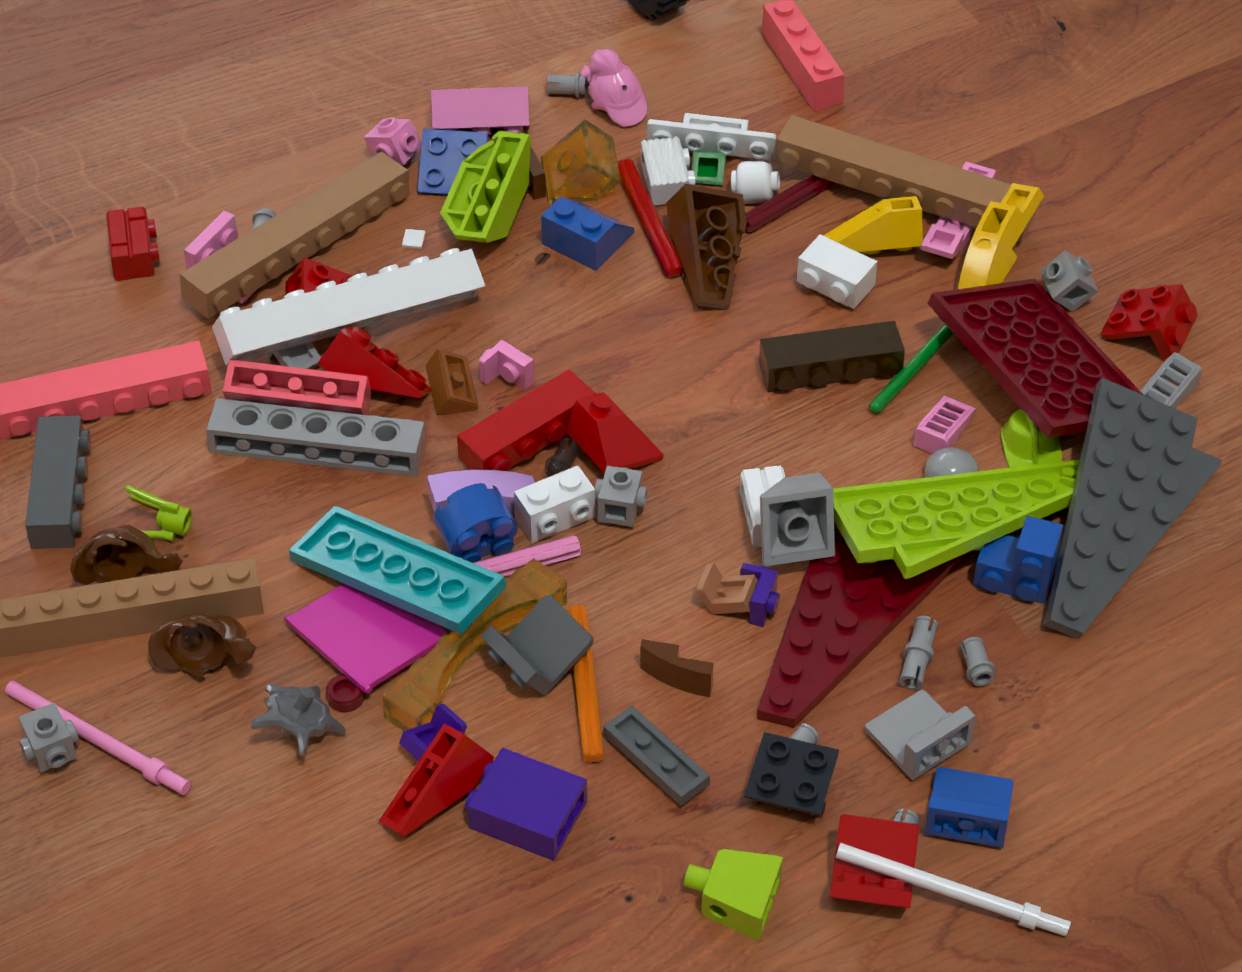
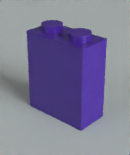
(526, 803)

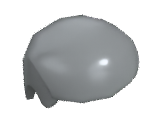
(950, 461)

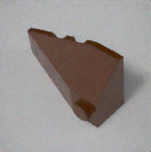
(707, 237)

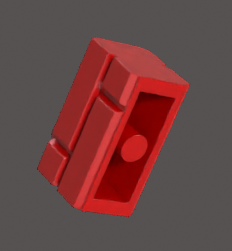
(131, 243)

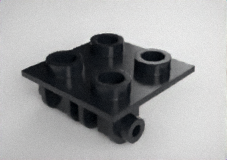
(792, 774)

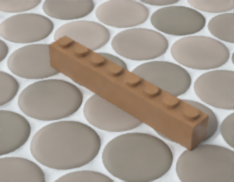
(887, 171)
(294, 234)
(127, 606)

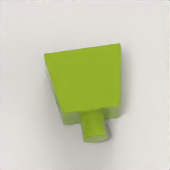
(738, 889)

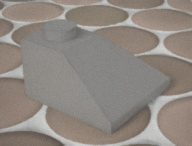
(797, 520)

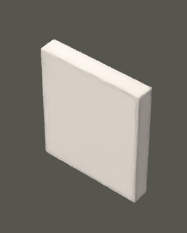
(413, 238)

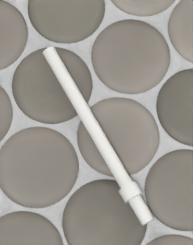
(1027, 914)

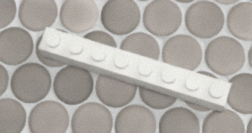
(356, 303)

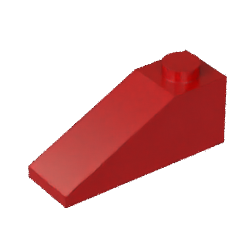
(439, 779)

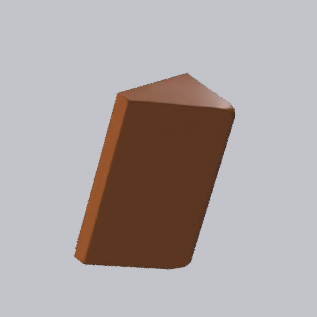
(451, 383)

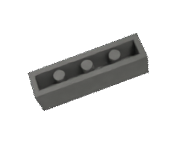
(56, 482)

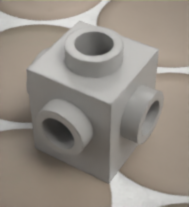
(1064, 275)
(620, 496)
(47, 737)

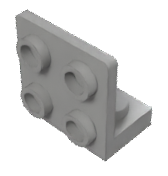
(921, 733)

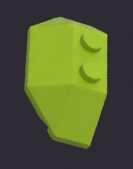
(489, 189)

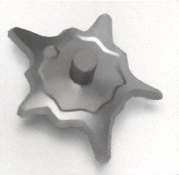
(298, 714)

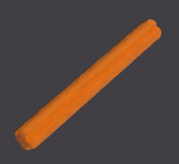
(587, 697)

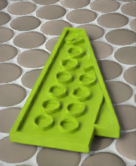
(947, 515)

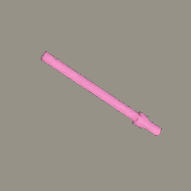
(153, 769)

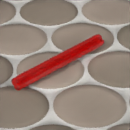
(649, 218)

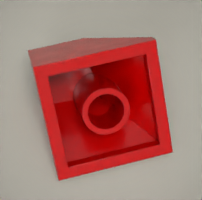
(609, 434)

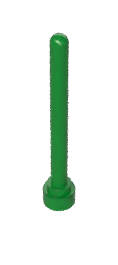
(910, 369)

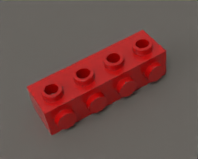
(522, 425)

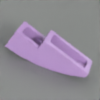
(444, 484)

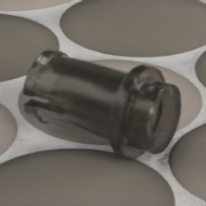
(562, 458)

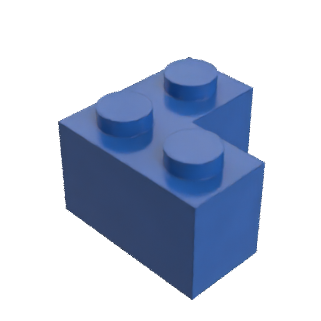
(1022, 564)

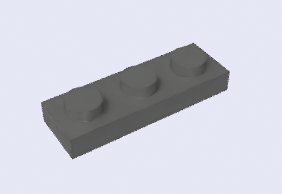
(656, 755)

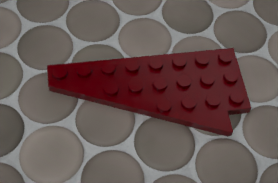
(836, 623)

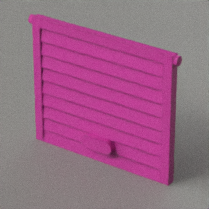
(364, 634)

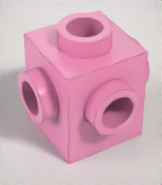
(395, 138)

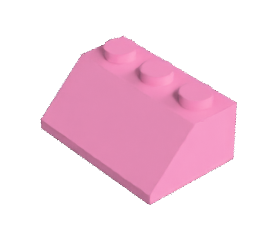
(480, 109)

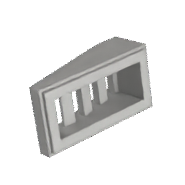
(1178, 371)

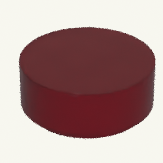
(343, 694)

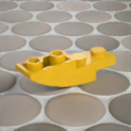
(1000, 227)

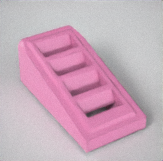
(931, 440)

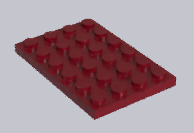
(1031, 350)

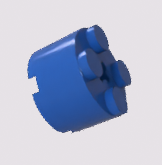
(476, 523)

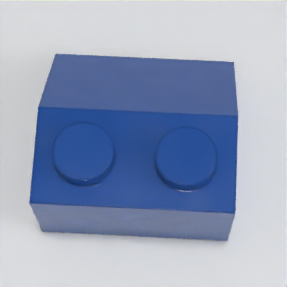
(582, 232)

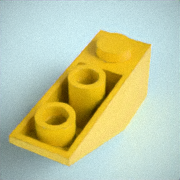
(884, 226)

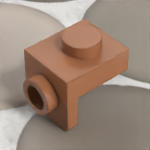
(725, 593)

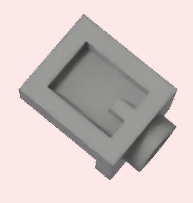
(299, 356)

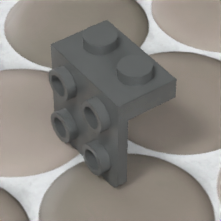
(540, 646)

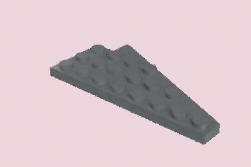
(1127, 493)

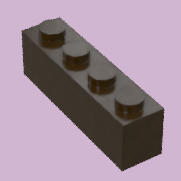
(831, 356)

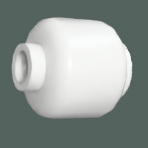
(755, 181)

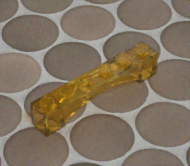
(416, 695)

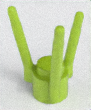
(171, 516)

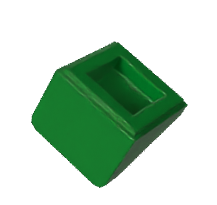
(709, 167)

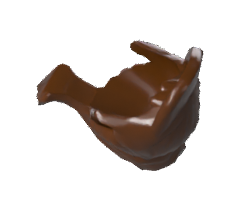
(119, 555)
(206, 647)

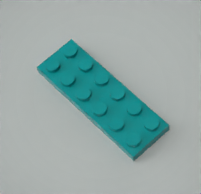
(398, 569)

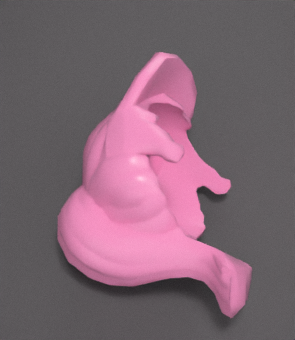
(606, 80)

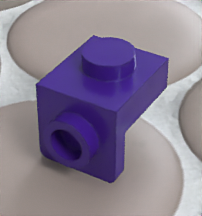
(765, 597)
(419, 738)

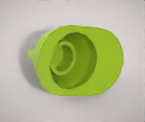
(1027, 444)

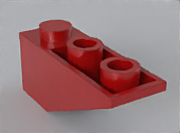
(356, 355)

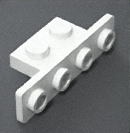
(716, 135)

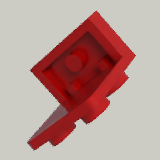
(1156, 311)

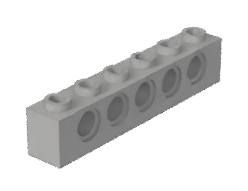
(316, 437)

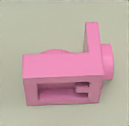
(509, 363)

